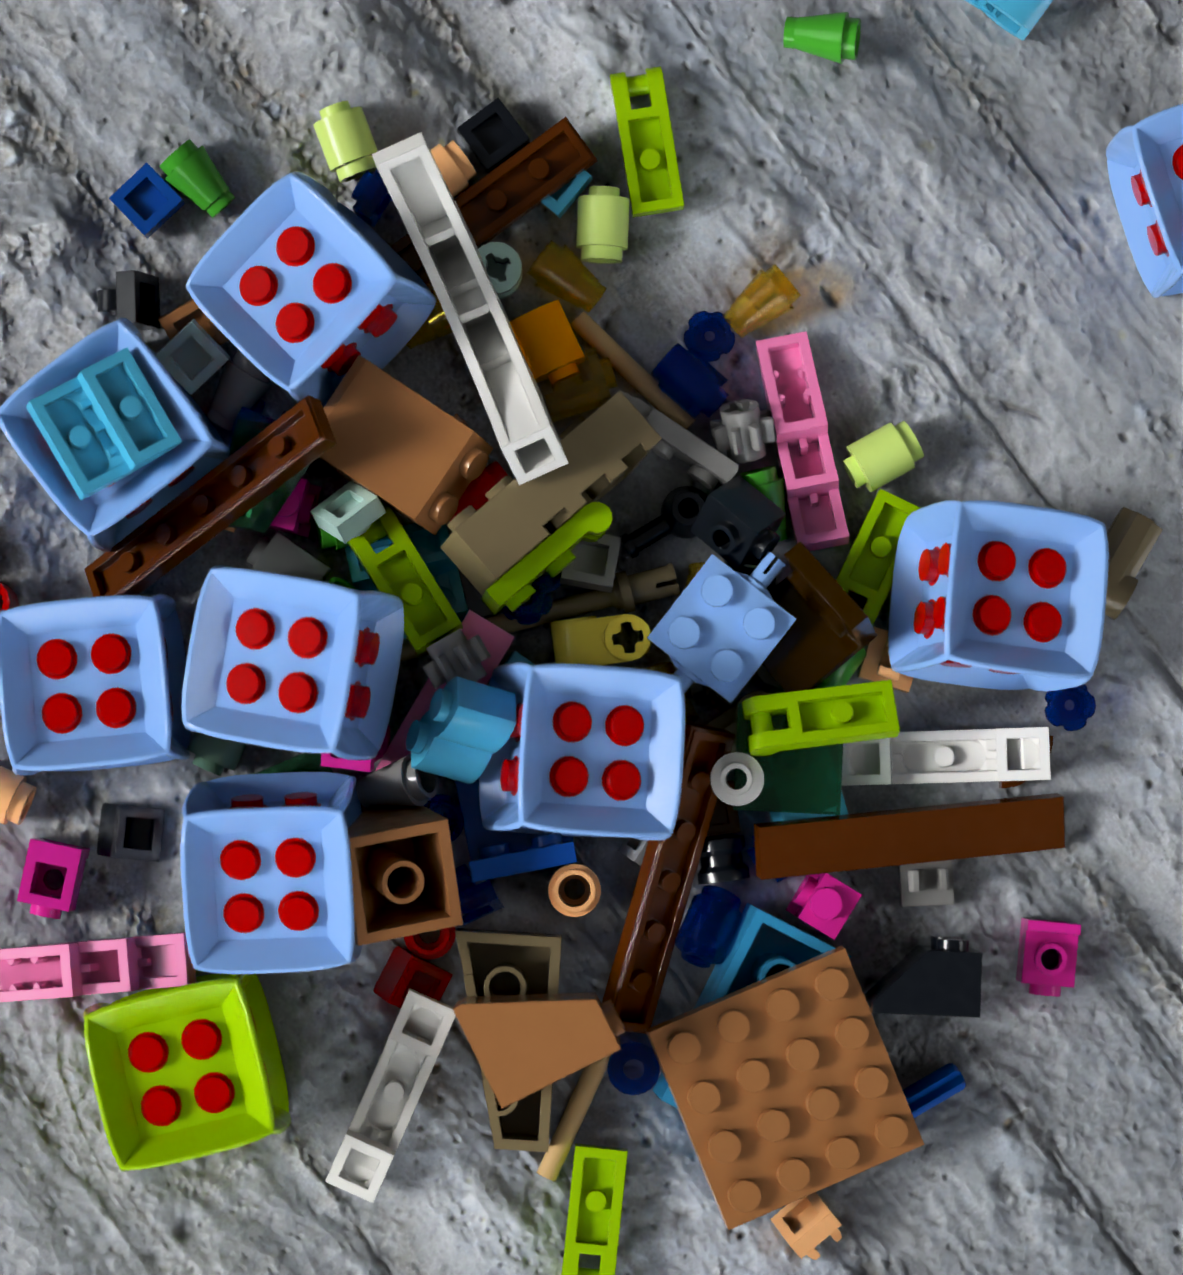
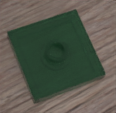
(793, 779)

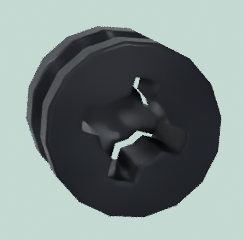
(722, 860)

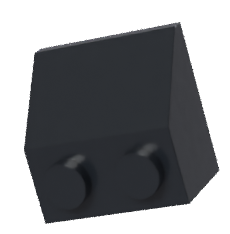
(932, 981)

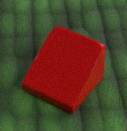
(409, 971)

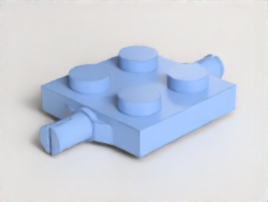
(723, 626)

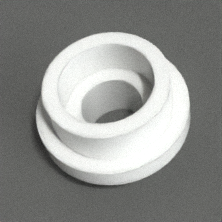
(754, 782)

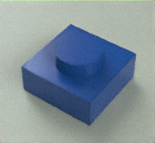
(147, 200)

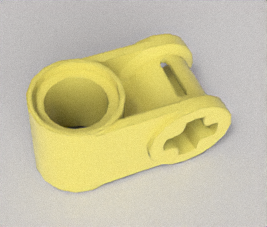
(592, 639)

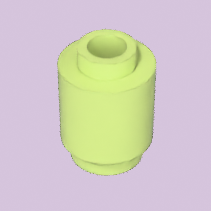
(346, 141)
(602, 225)
(882, 456)

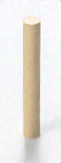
(629, 369)
(572, 1118)

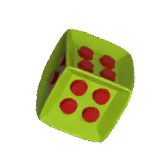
(186, 1070)

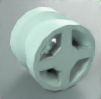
(504, 277)

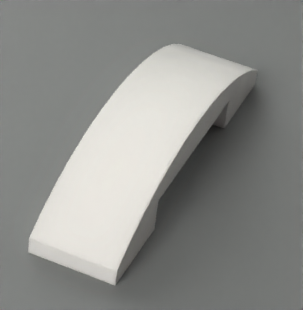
(949, 757)
(391, 1095)

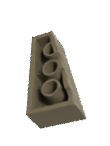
(522, 516)
(513, 965)

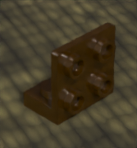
(826, 627)

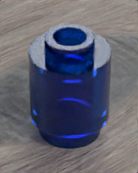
(691, 381)
(709, 926)

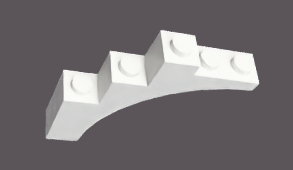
(471, 308)

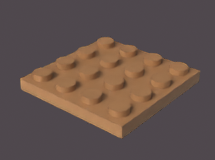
(785, 1087)

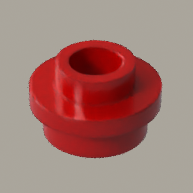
(431, 950)

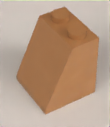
(401, 446)
(402, 873)
(537, 1038)

